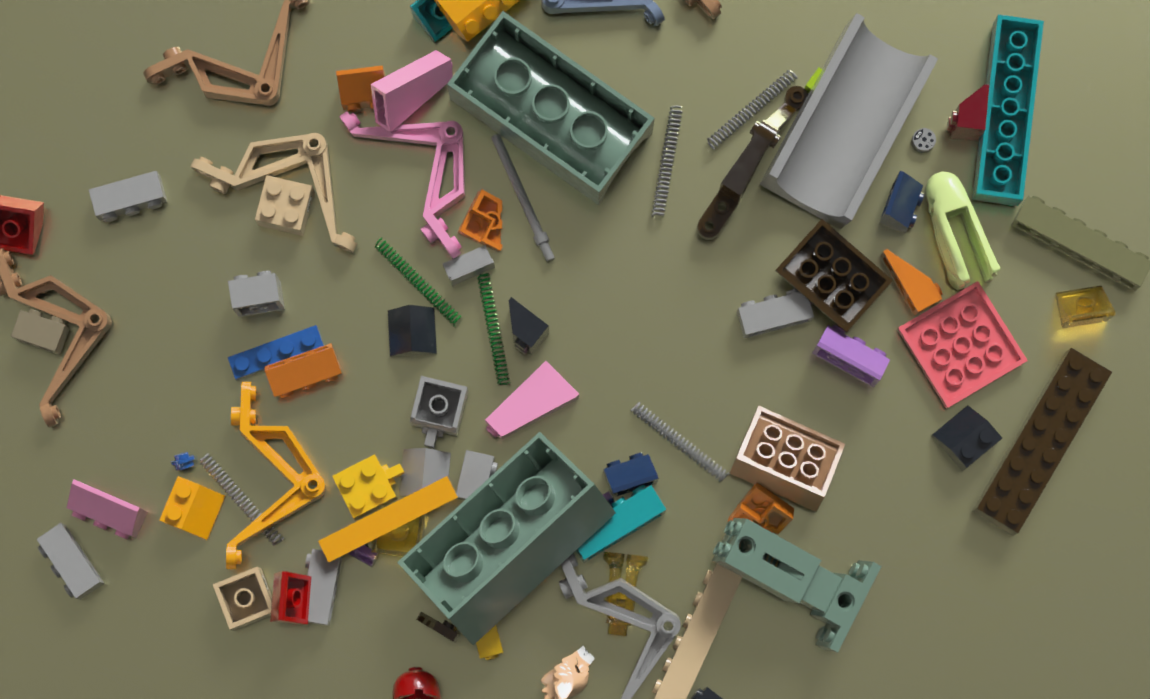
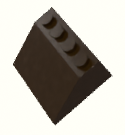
(834, 275)

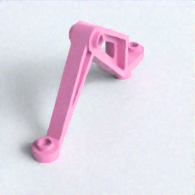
(429, 134)

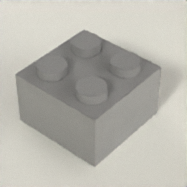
(256, 294)

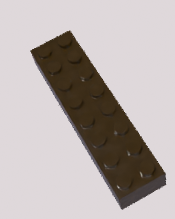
(1042, 441)

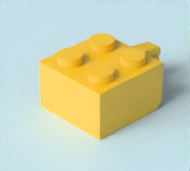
(367, 486)

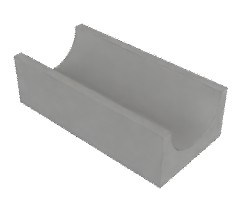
(847, 124)

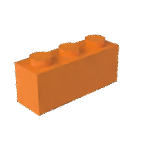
(303, 371)

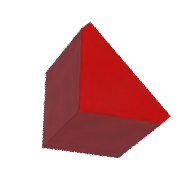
(290, 598)

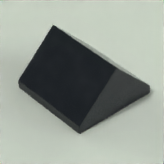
(412, 331)

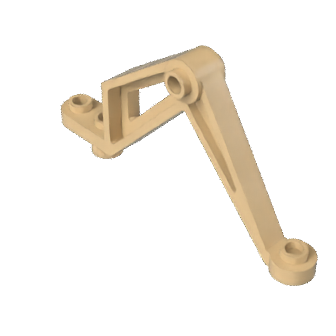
(315, 157)

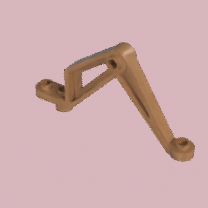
(263, 87)
(85, 339)

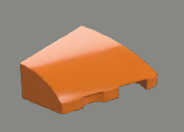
(484, 221)
(764, 509)

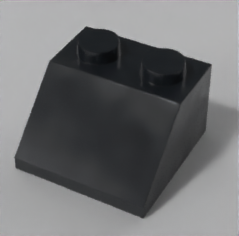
(526, 328)
(966, 437)

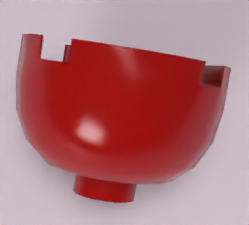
(416, 685)

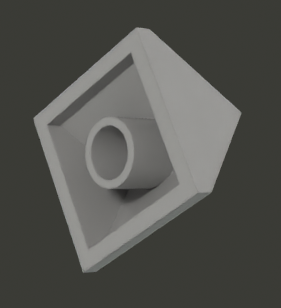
(422, 468)

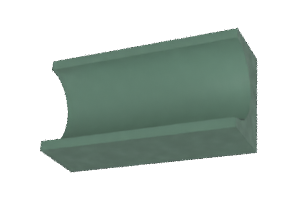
(549, 107)
(507, 537)

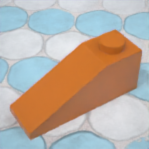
(914, 285)

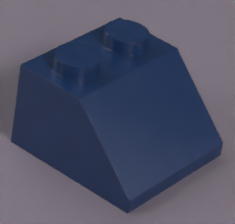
(902, 203)
(630, 475)

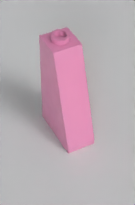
(409, 88)
(533, 400)

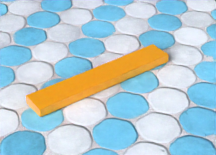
(387, 519)

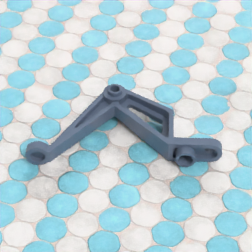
(652, 11)

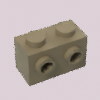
(40, 331)

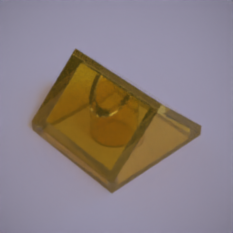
(1084, 306)
(401, 539)

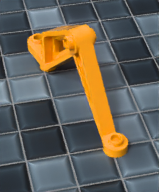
(295, 498)

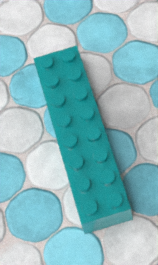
(1010, 109)

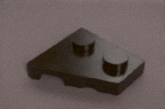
(445, 629)

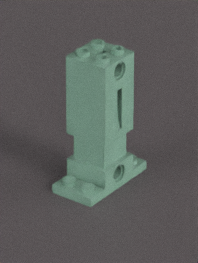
(797, 577)

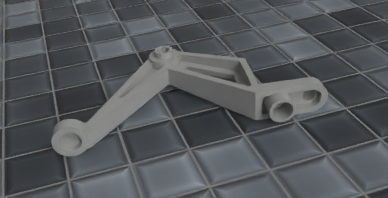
(660, 634)

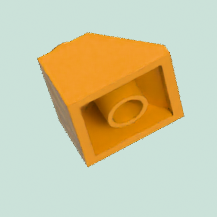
(192, 508)

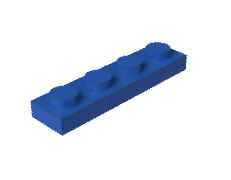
(255, 359)

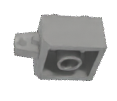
(438, 408)

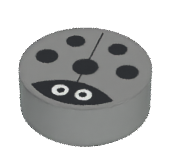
(923, 140)

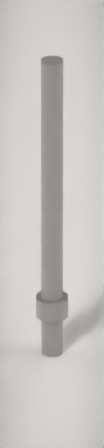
(540, 238)

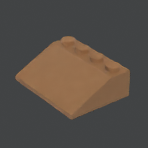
(787, 458)

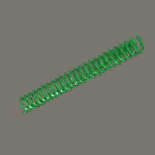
(415, 282)
(493, 329)

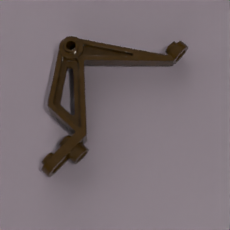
(738, 178)

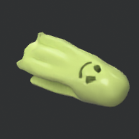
(947, 200)

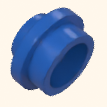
(183, 461)

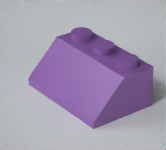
(851, 355)

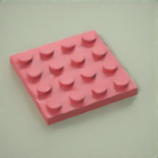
(962, 344)

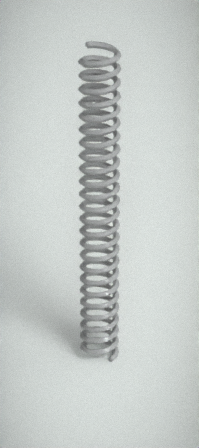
(749, 106)
(668, 160)
(700, 460)
(235, 498)

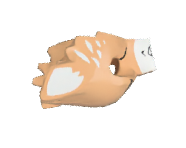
(569, 676)

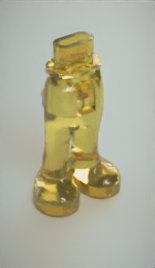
(633, 566)

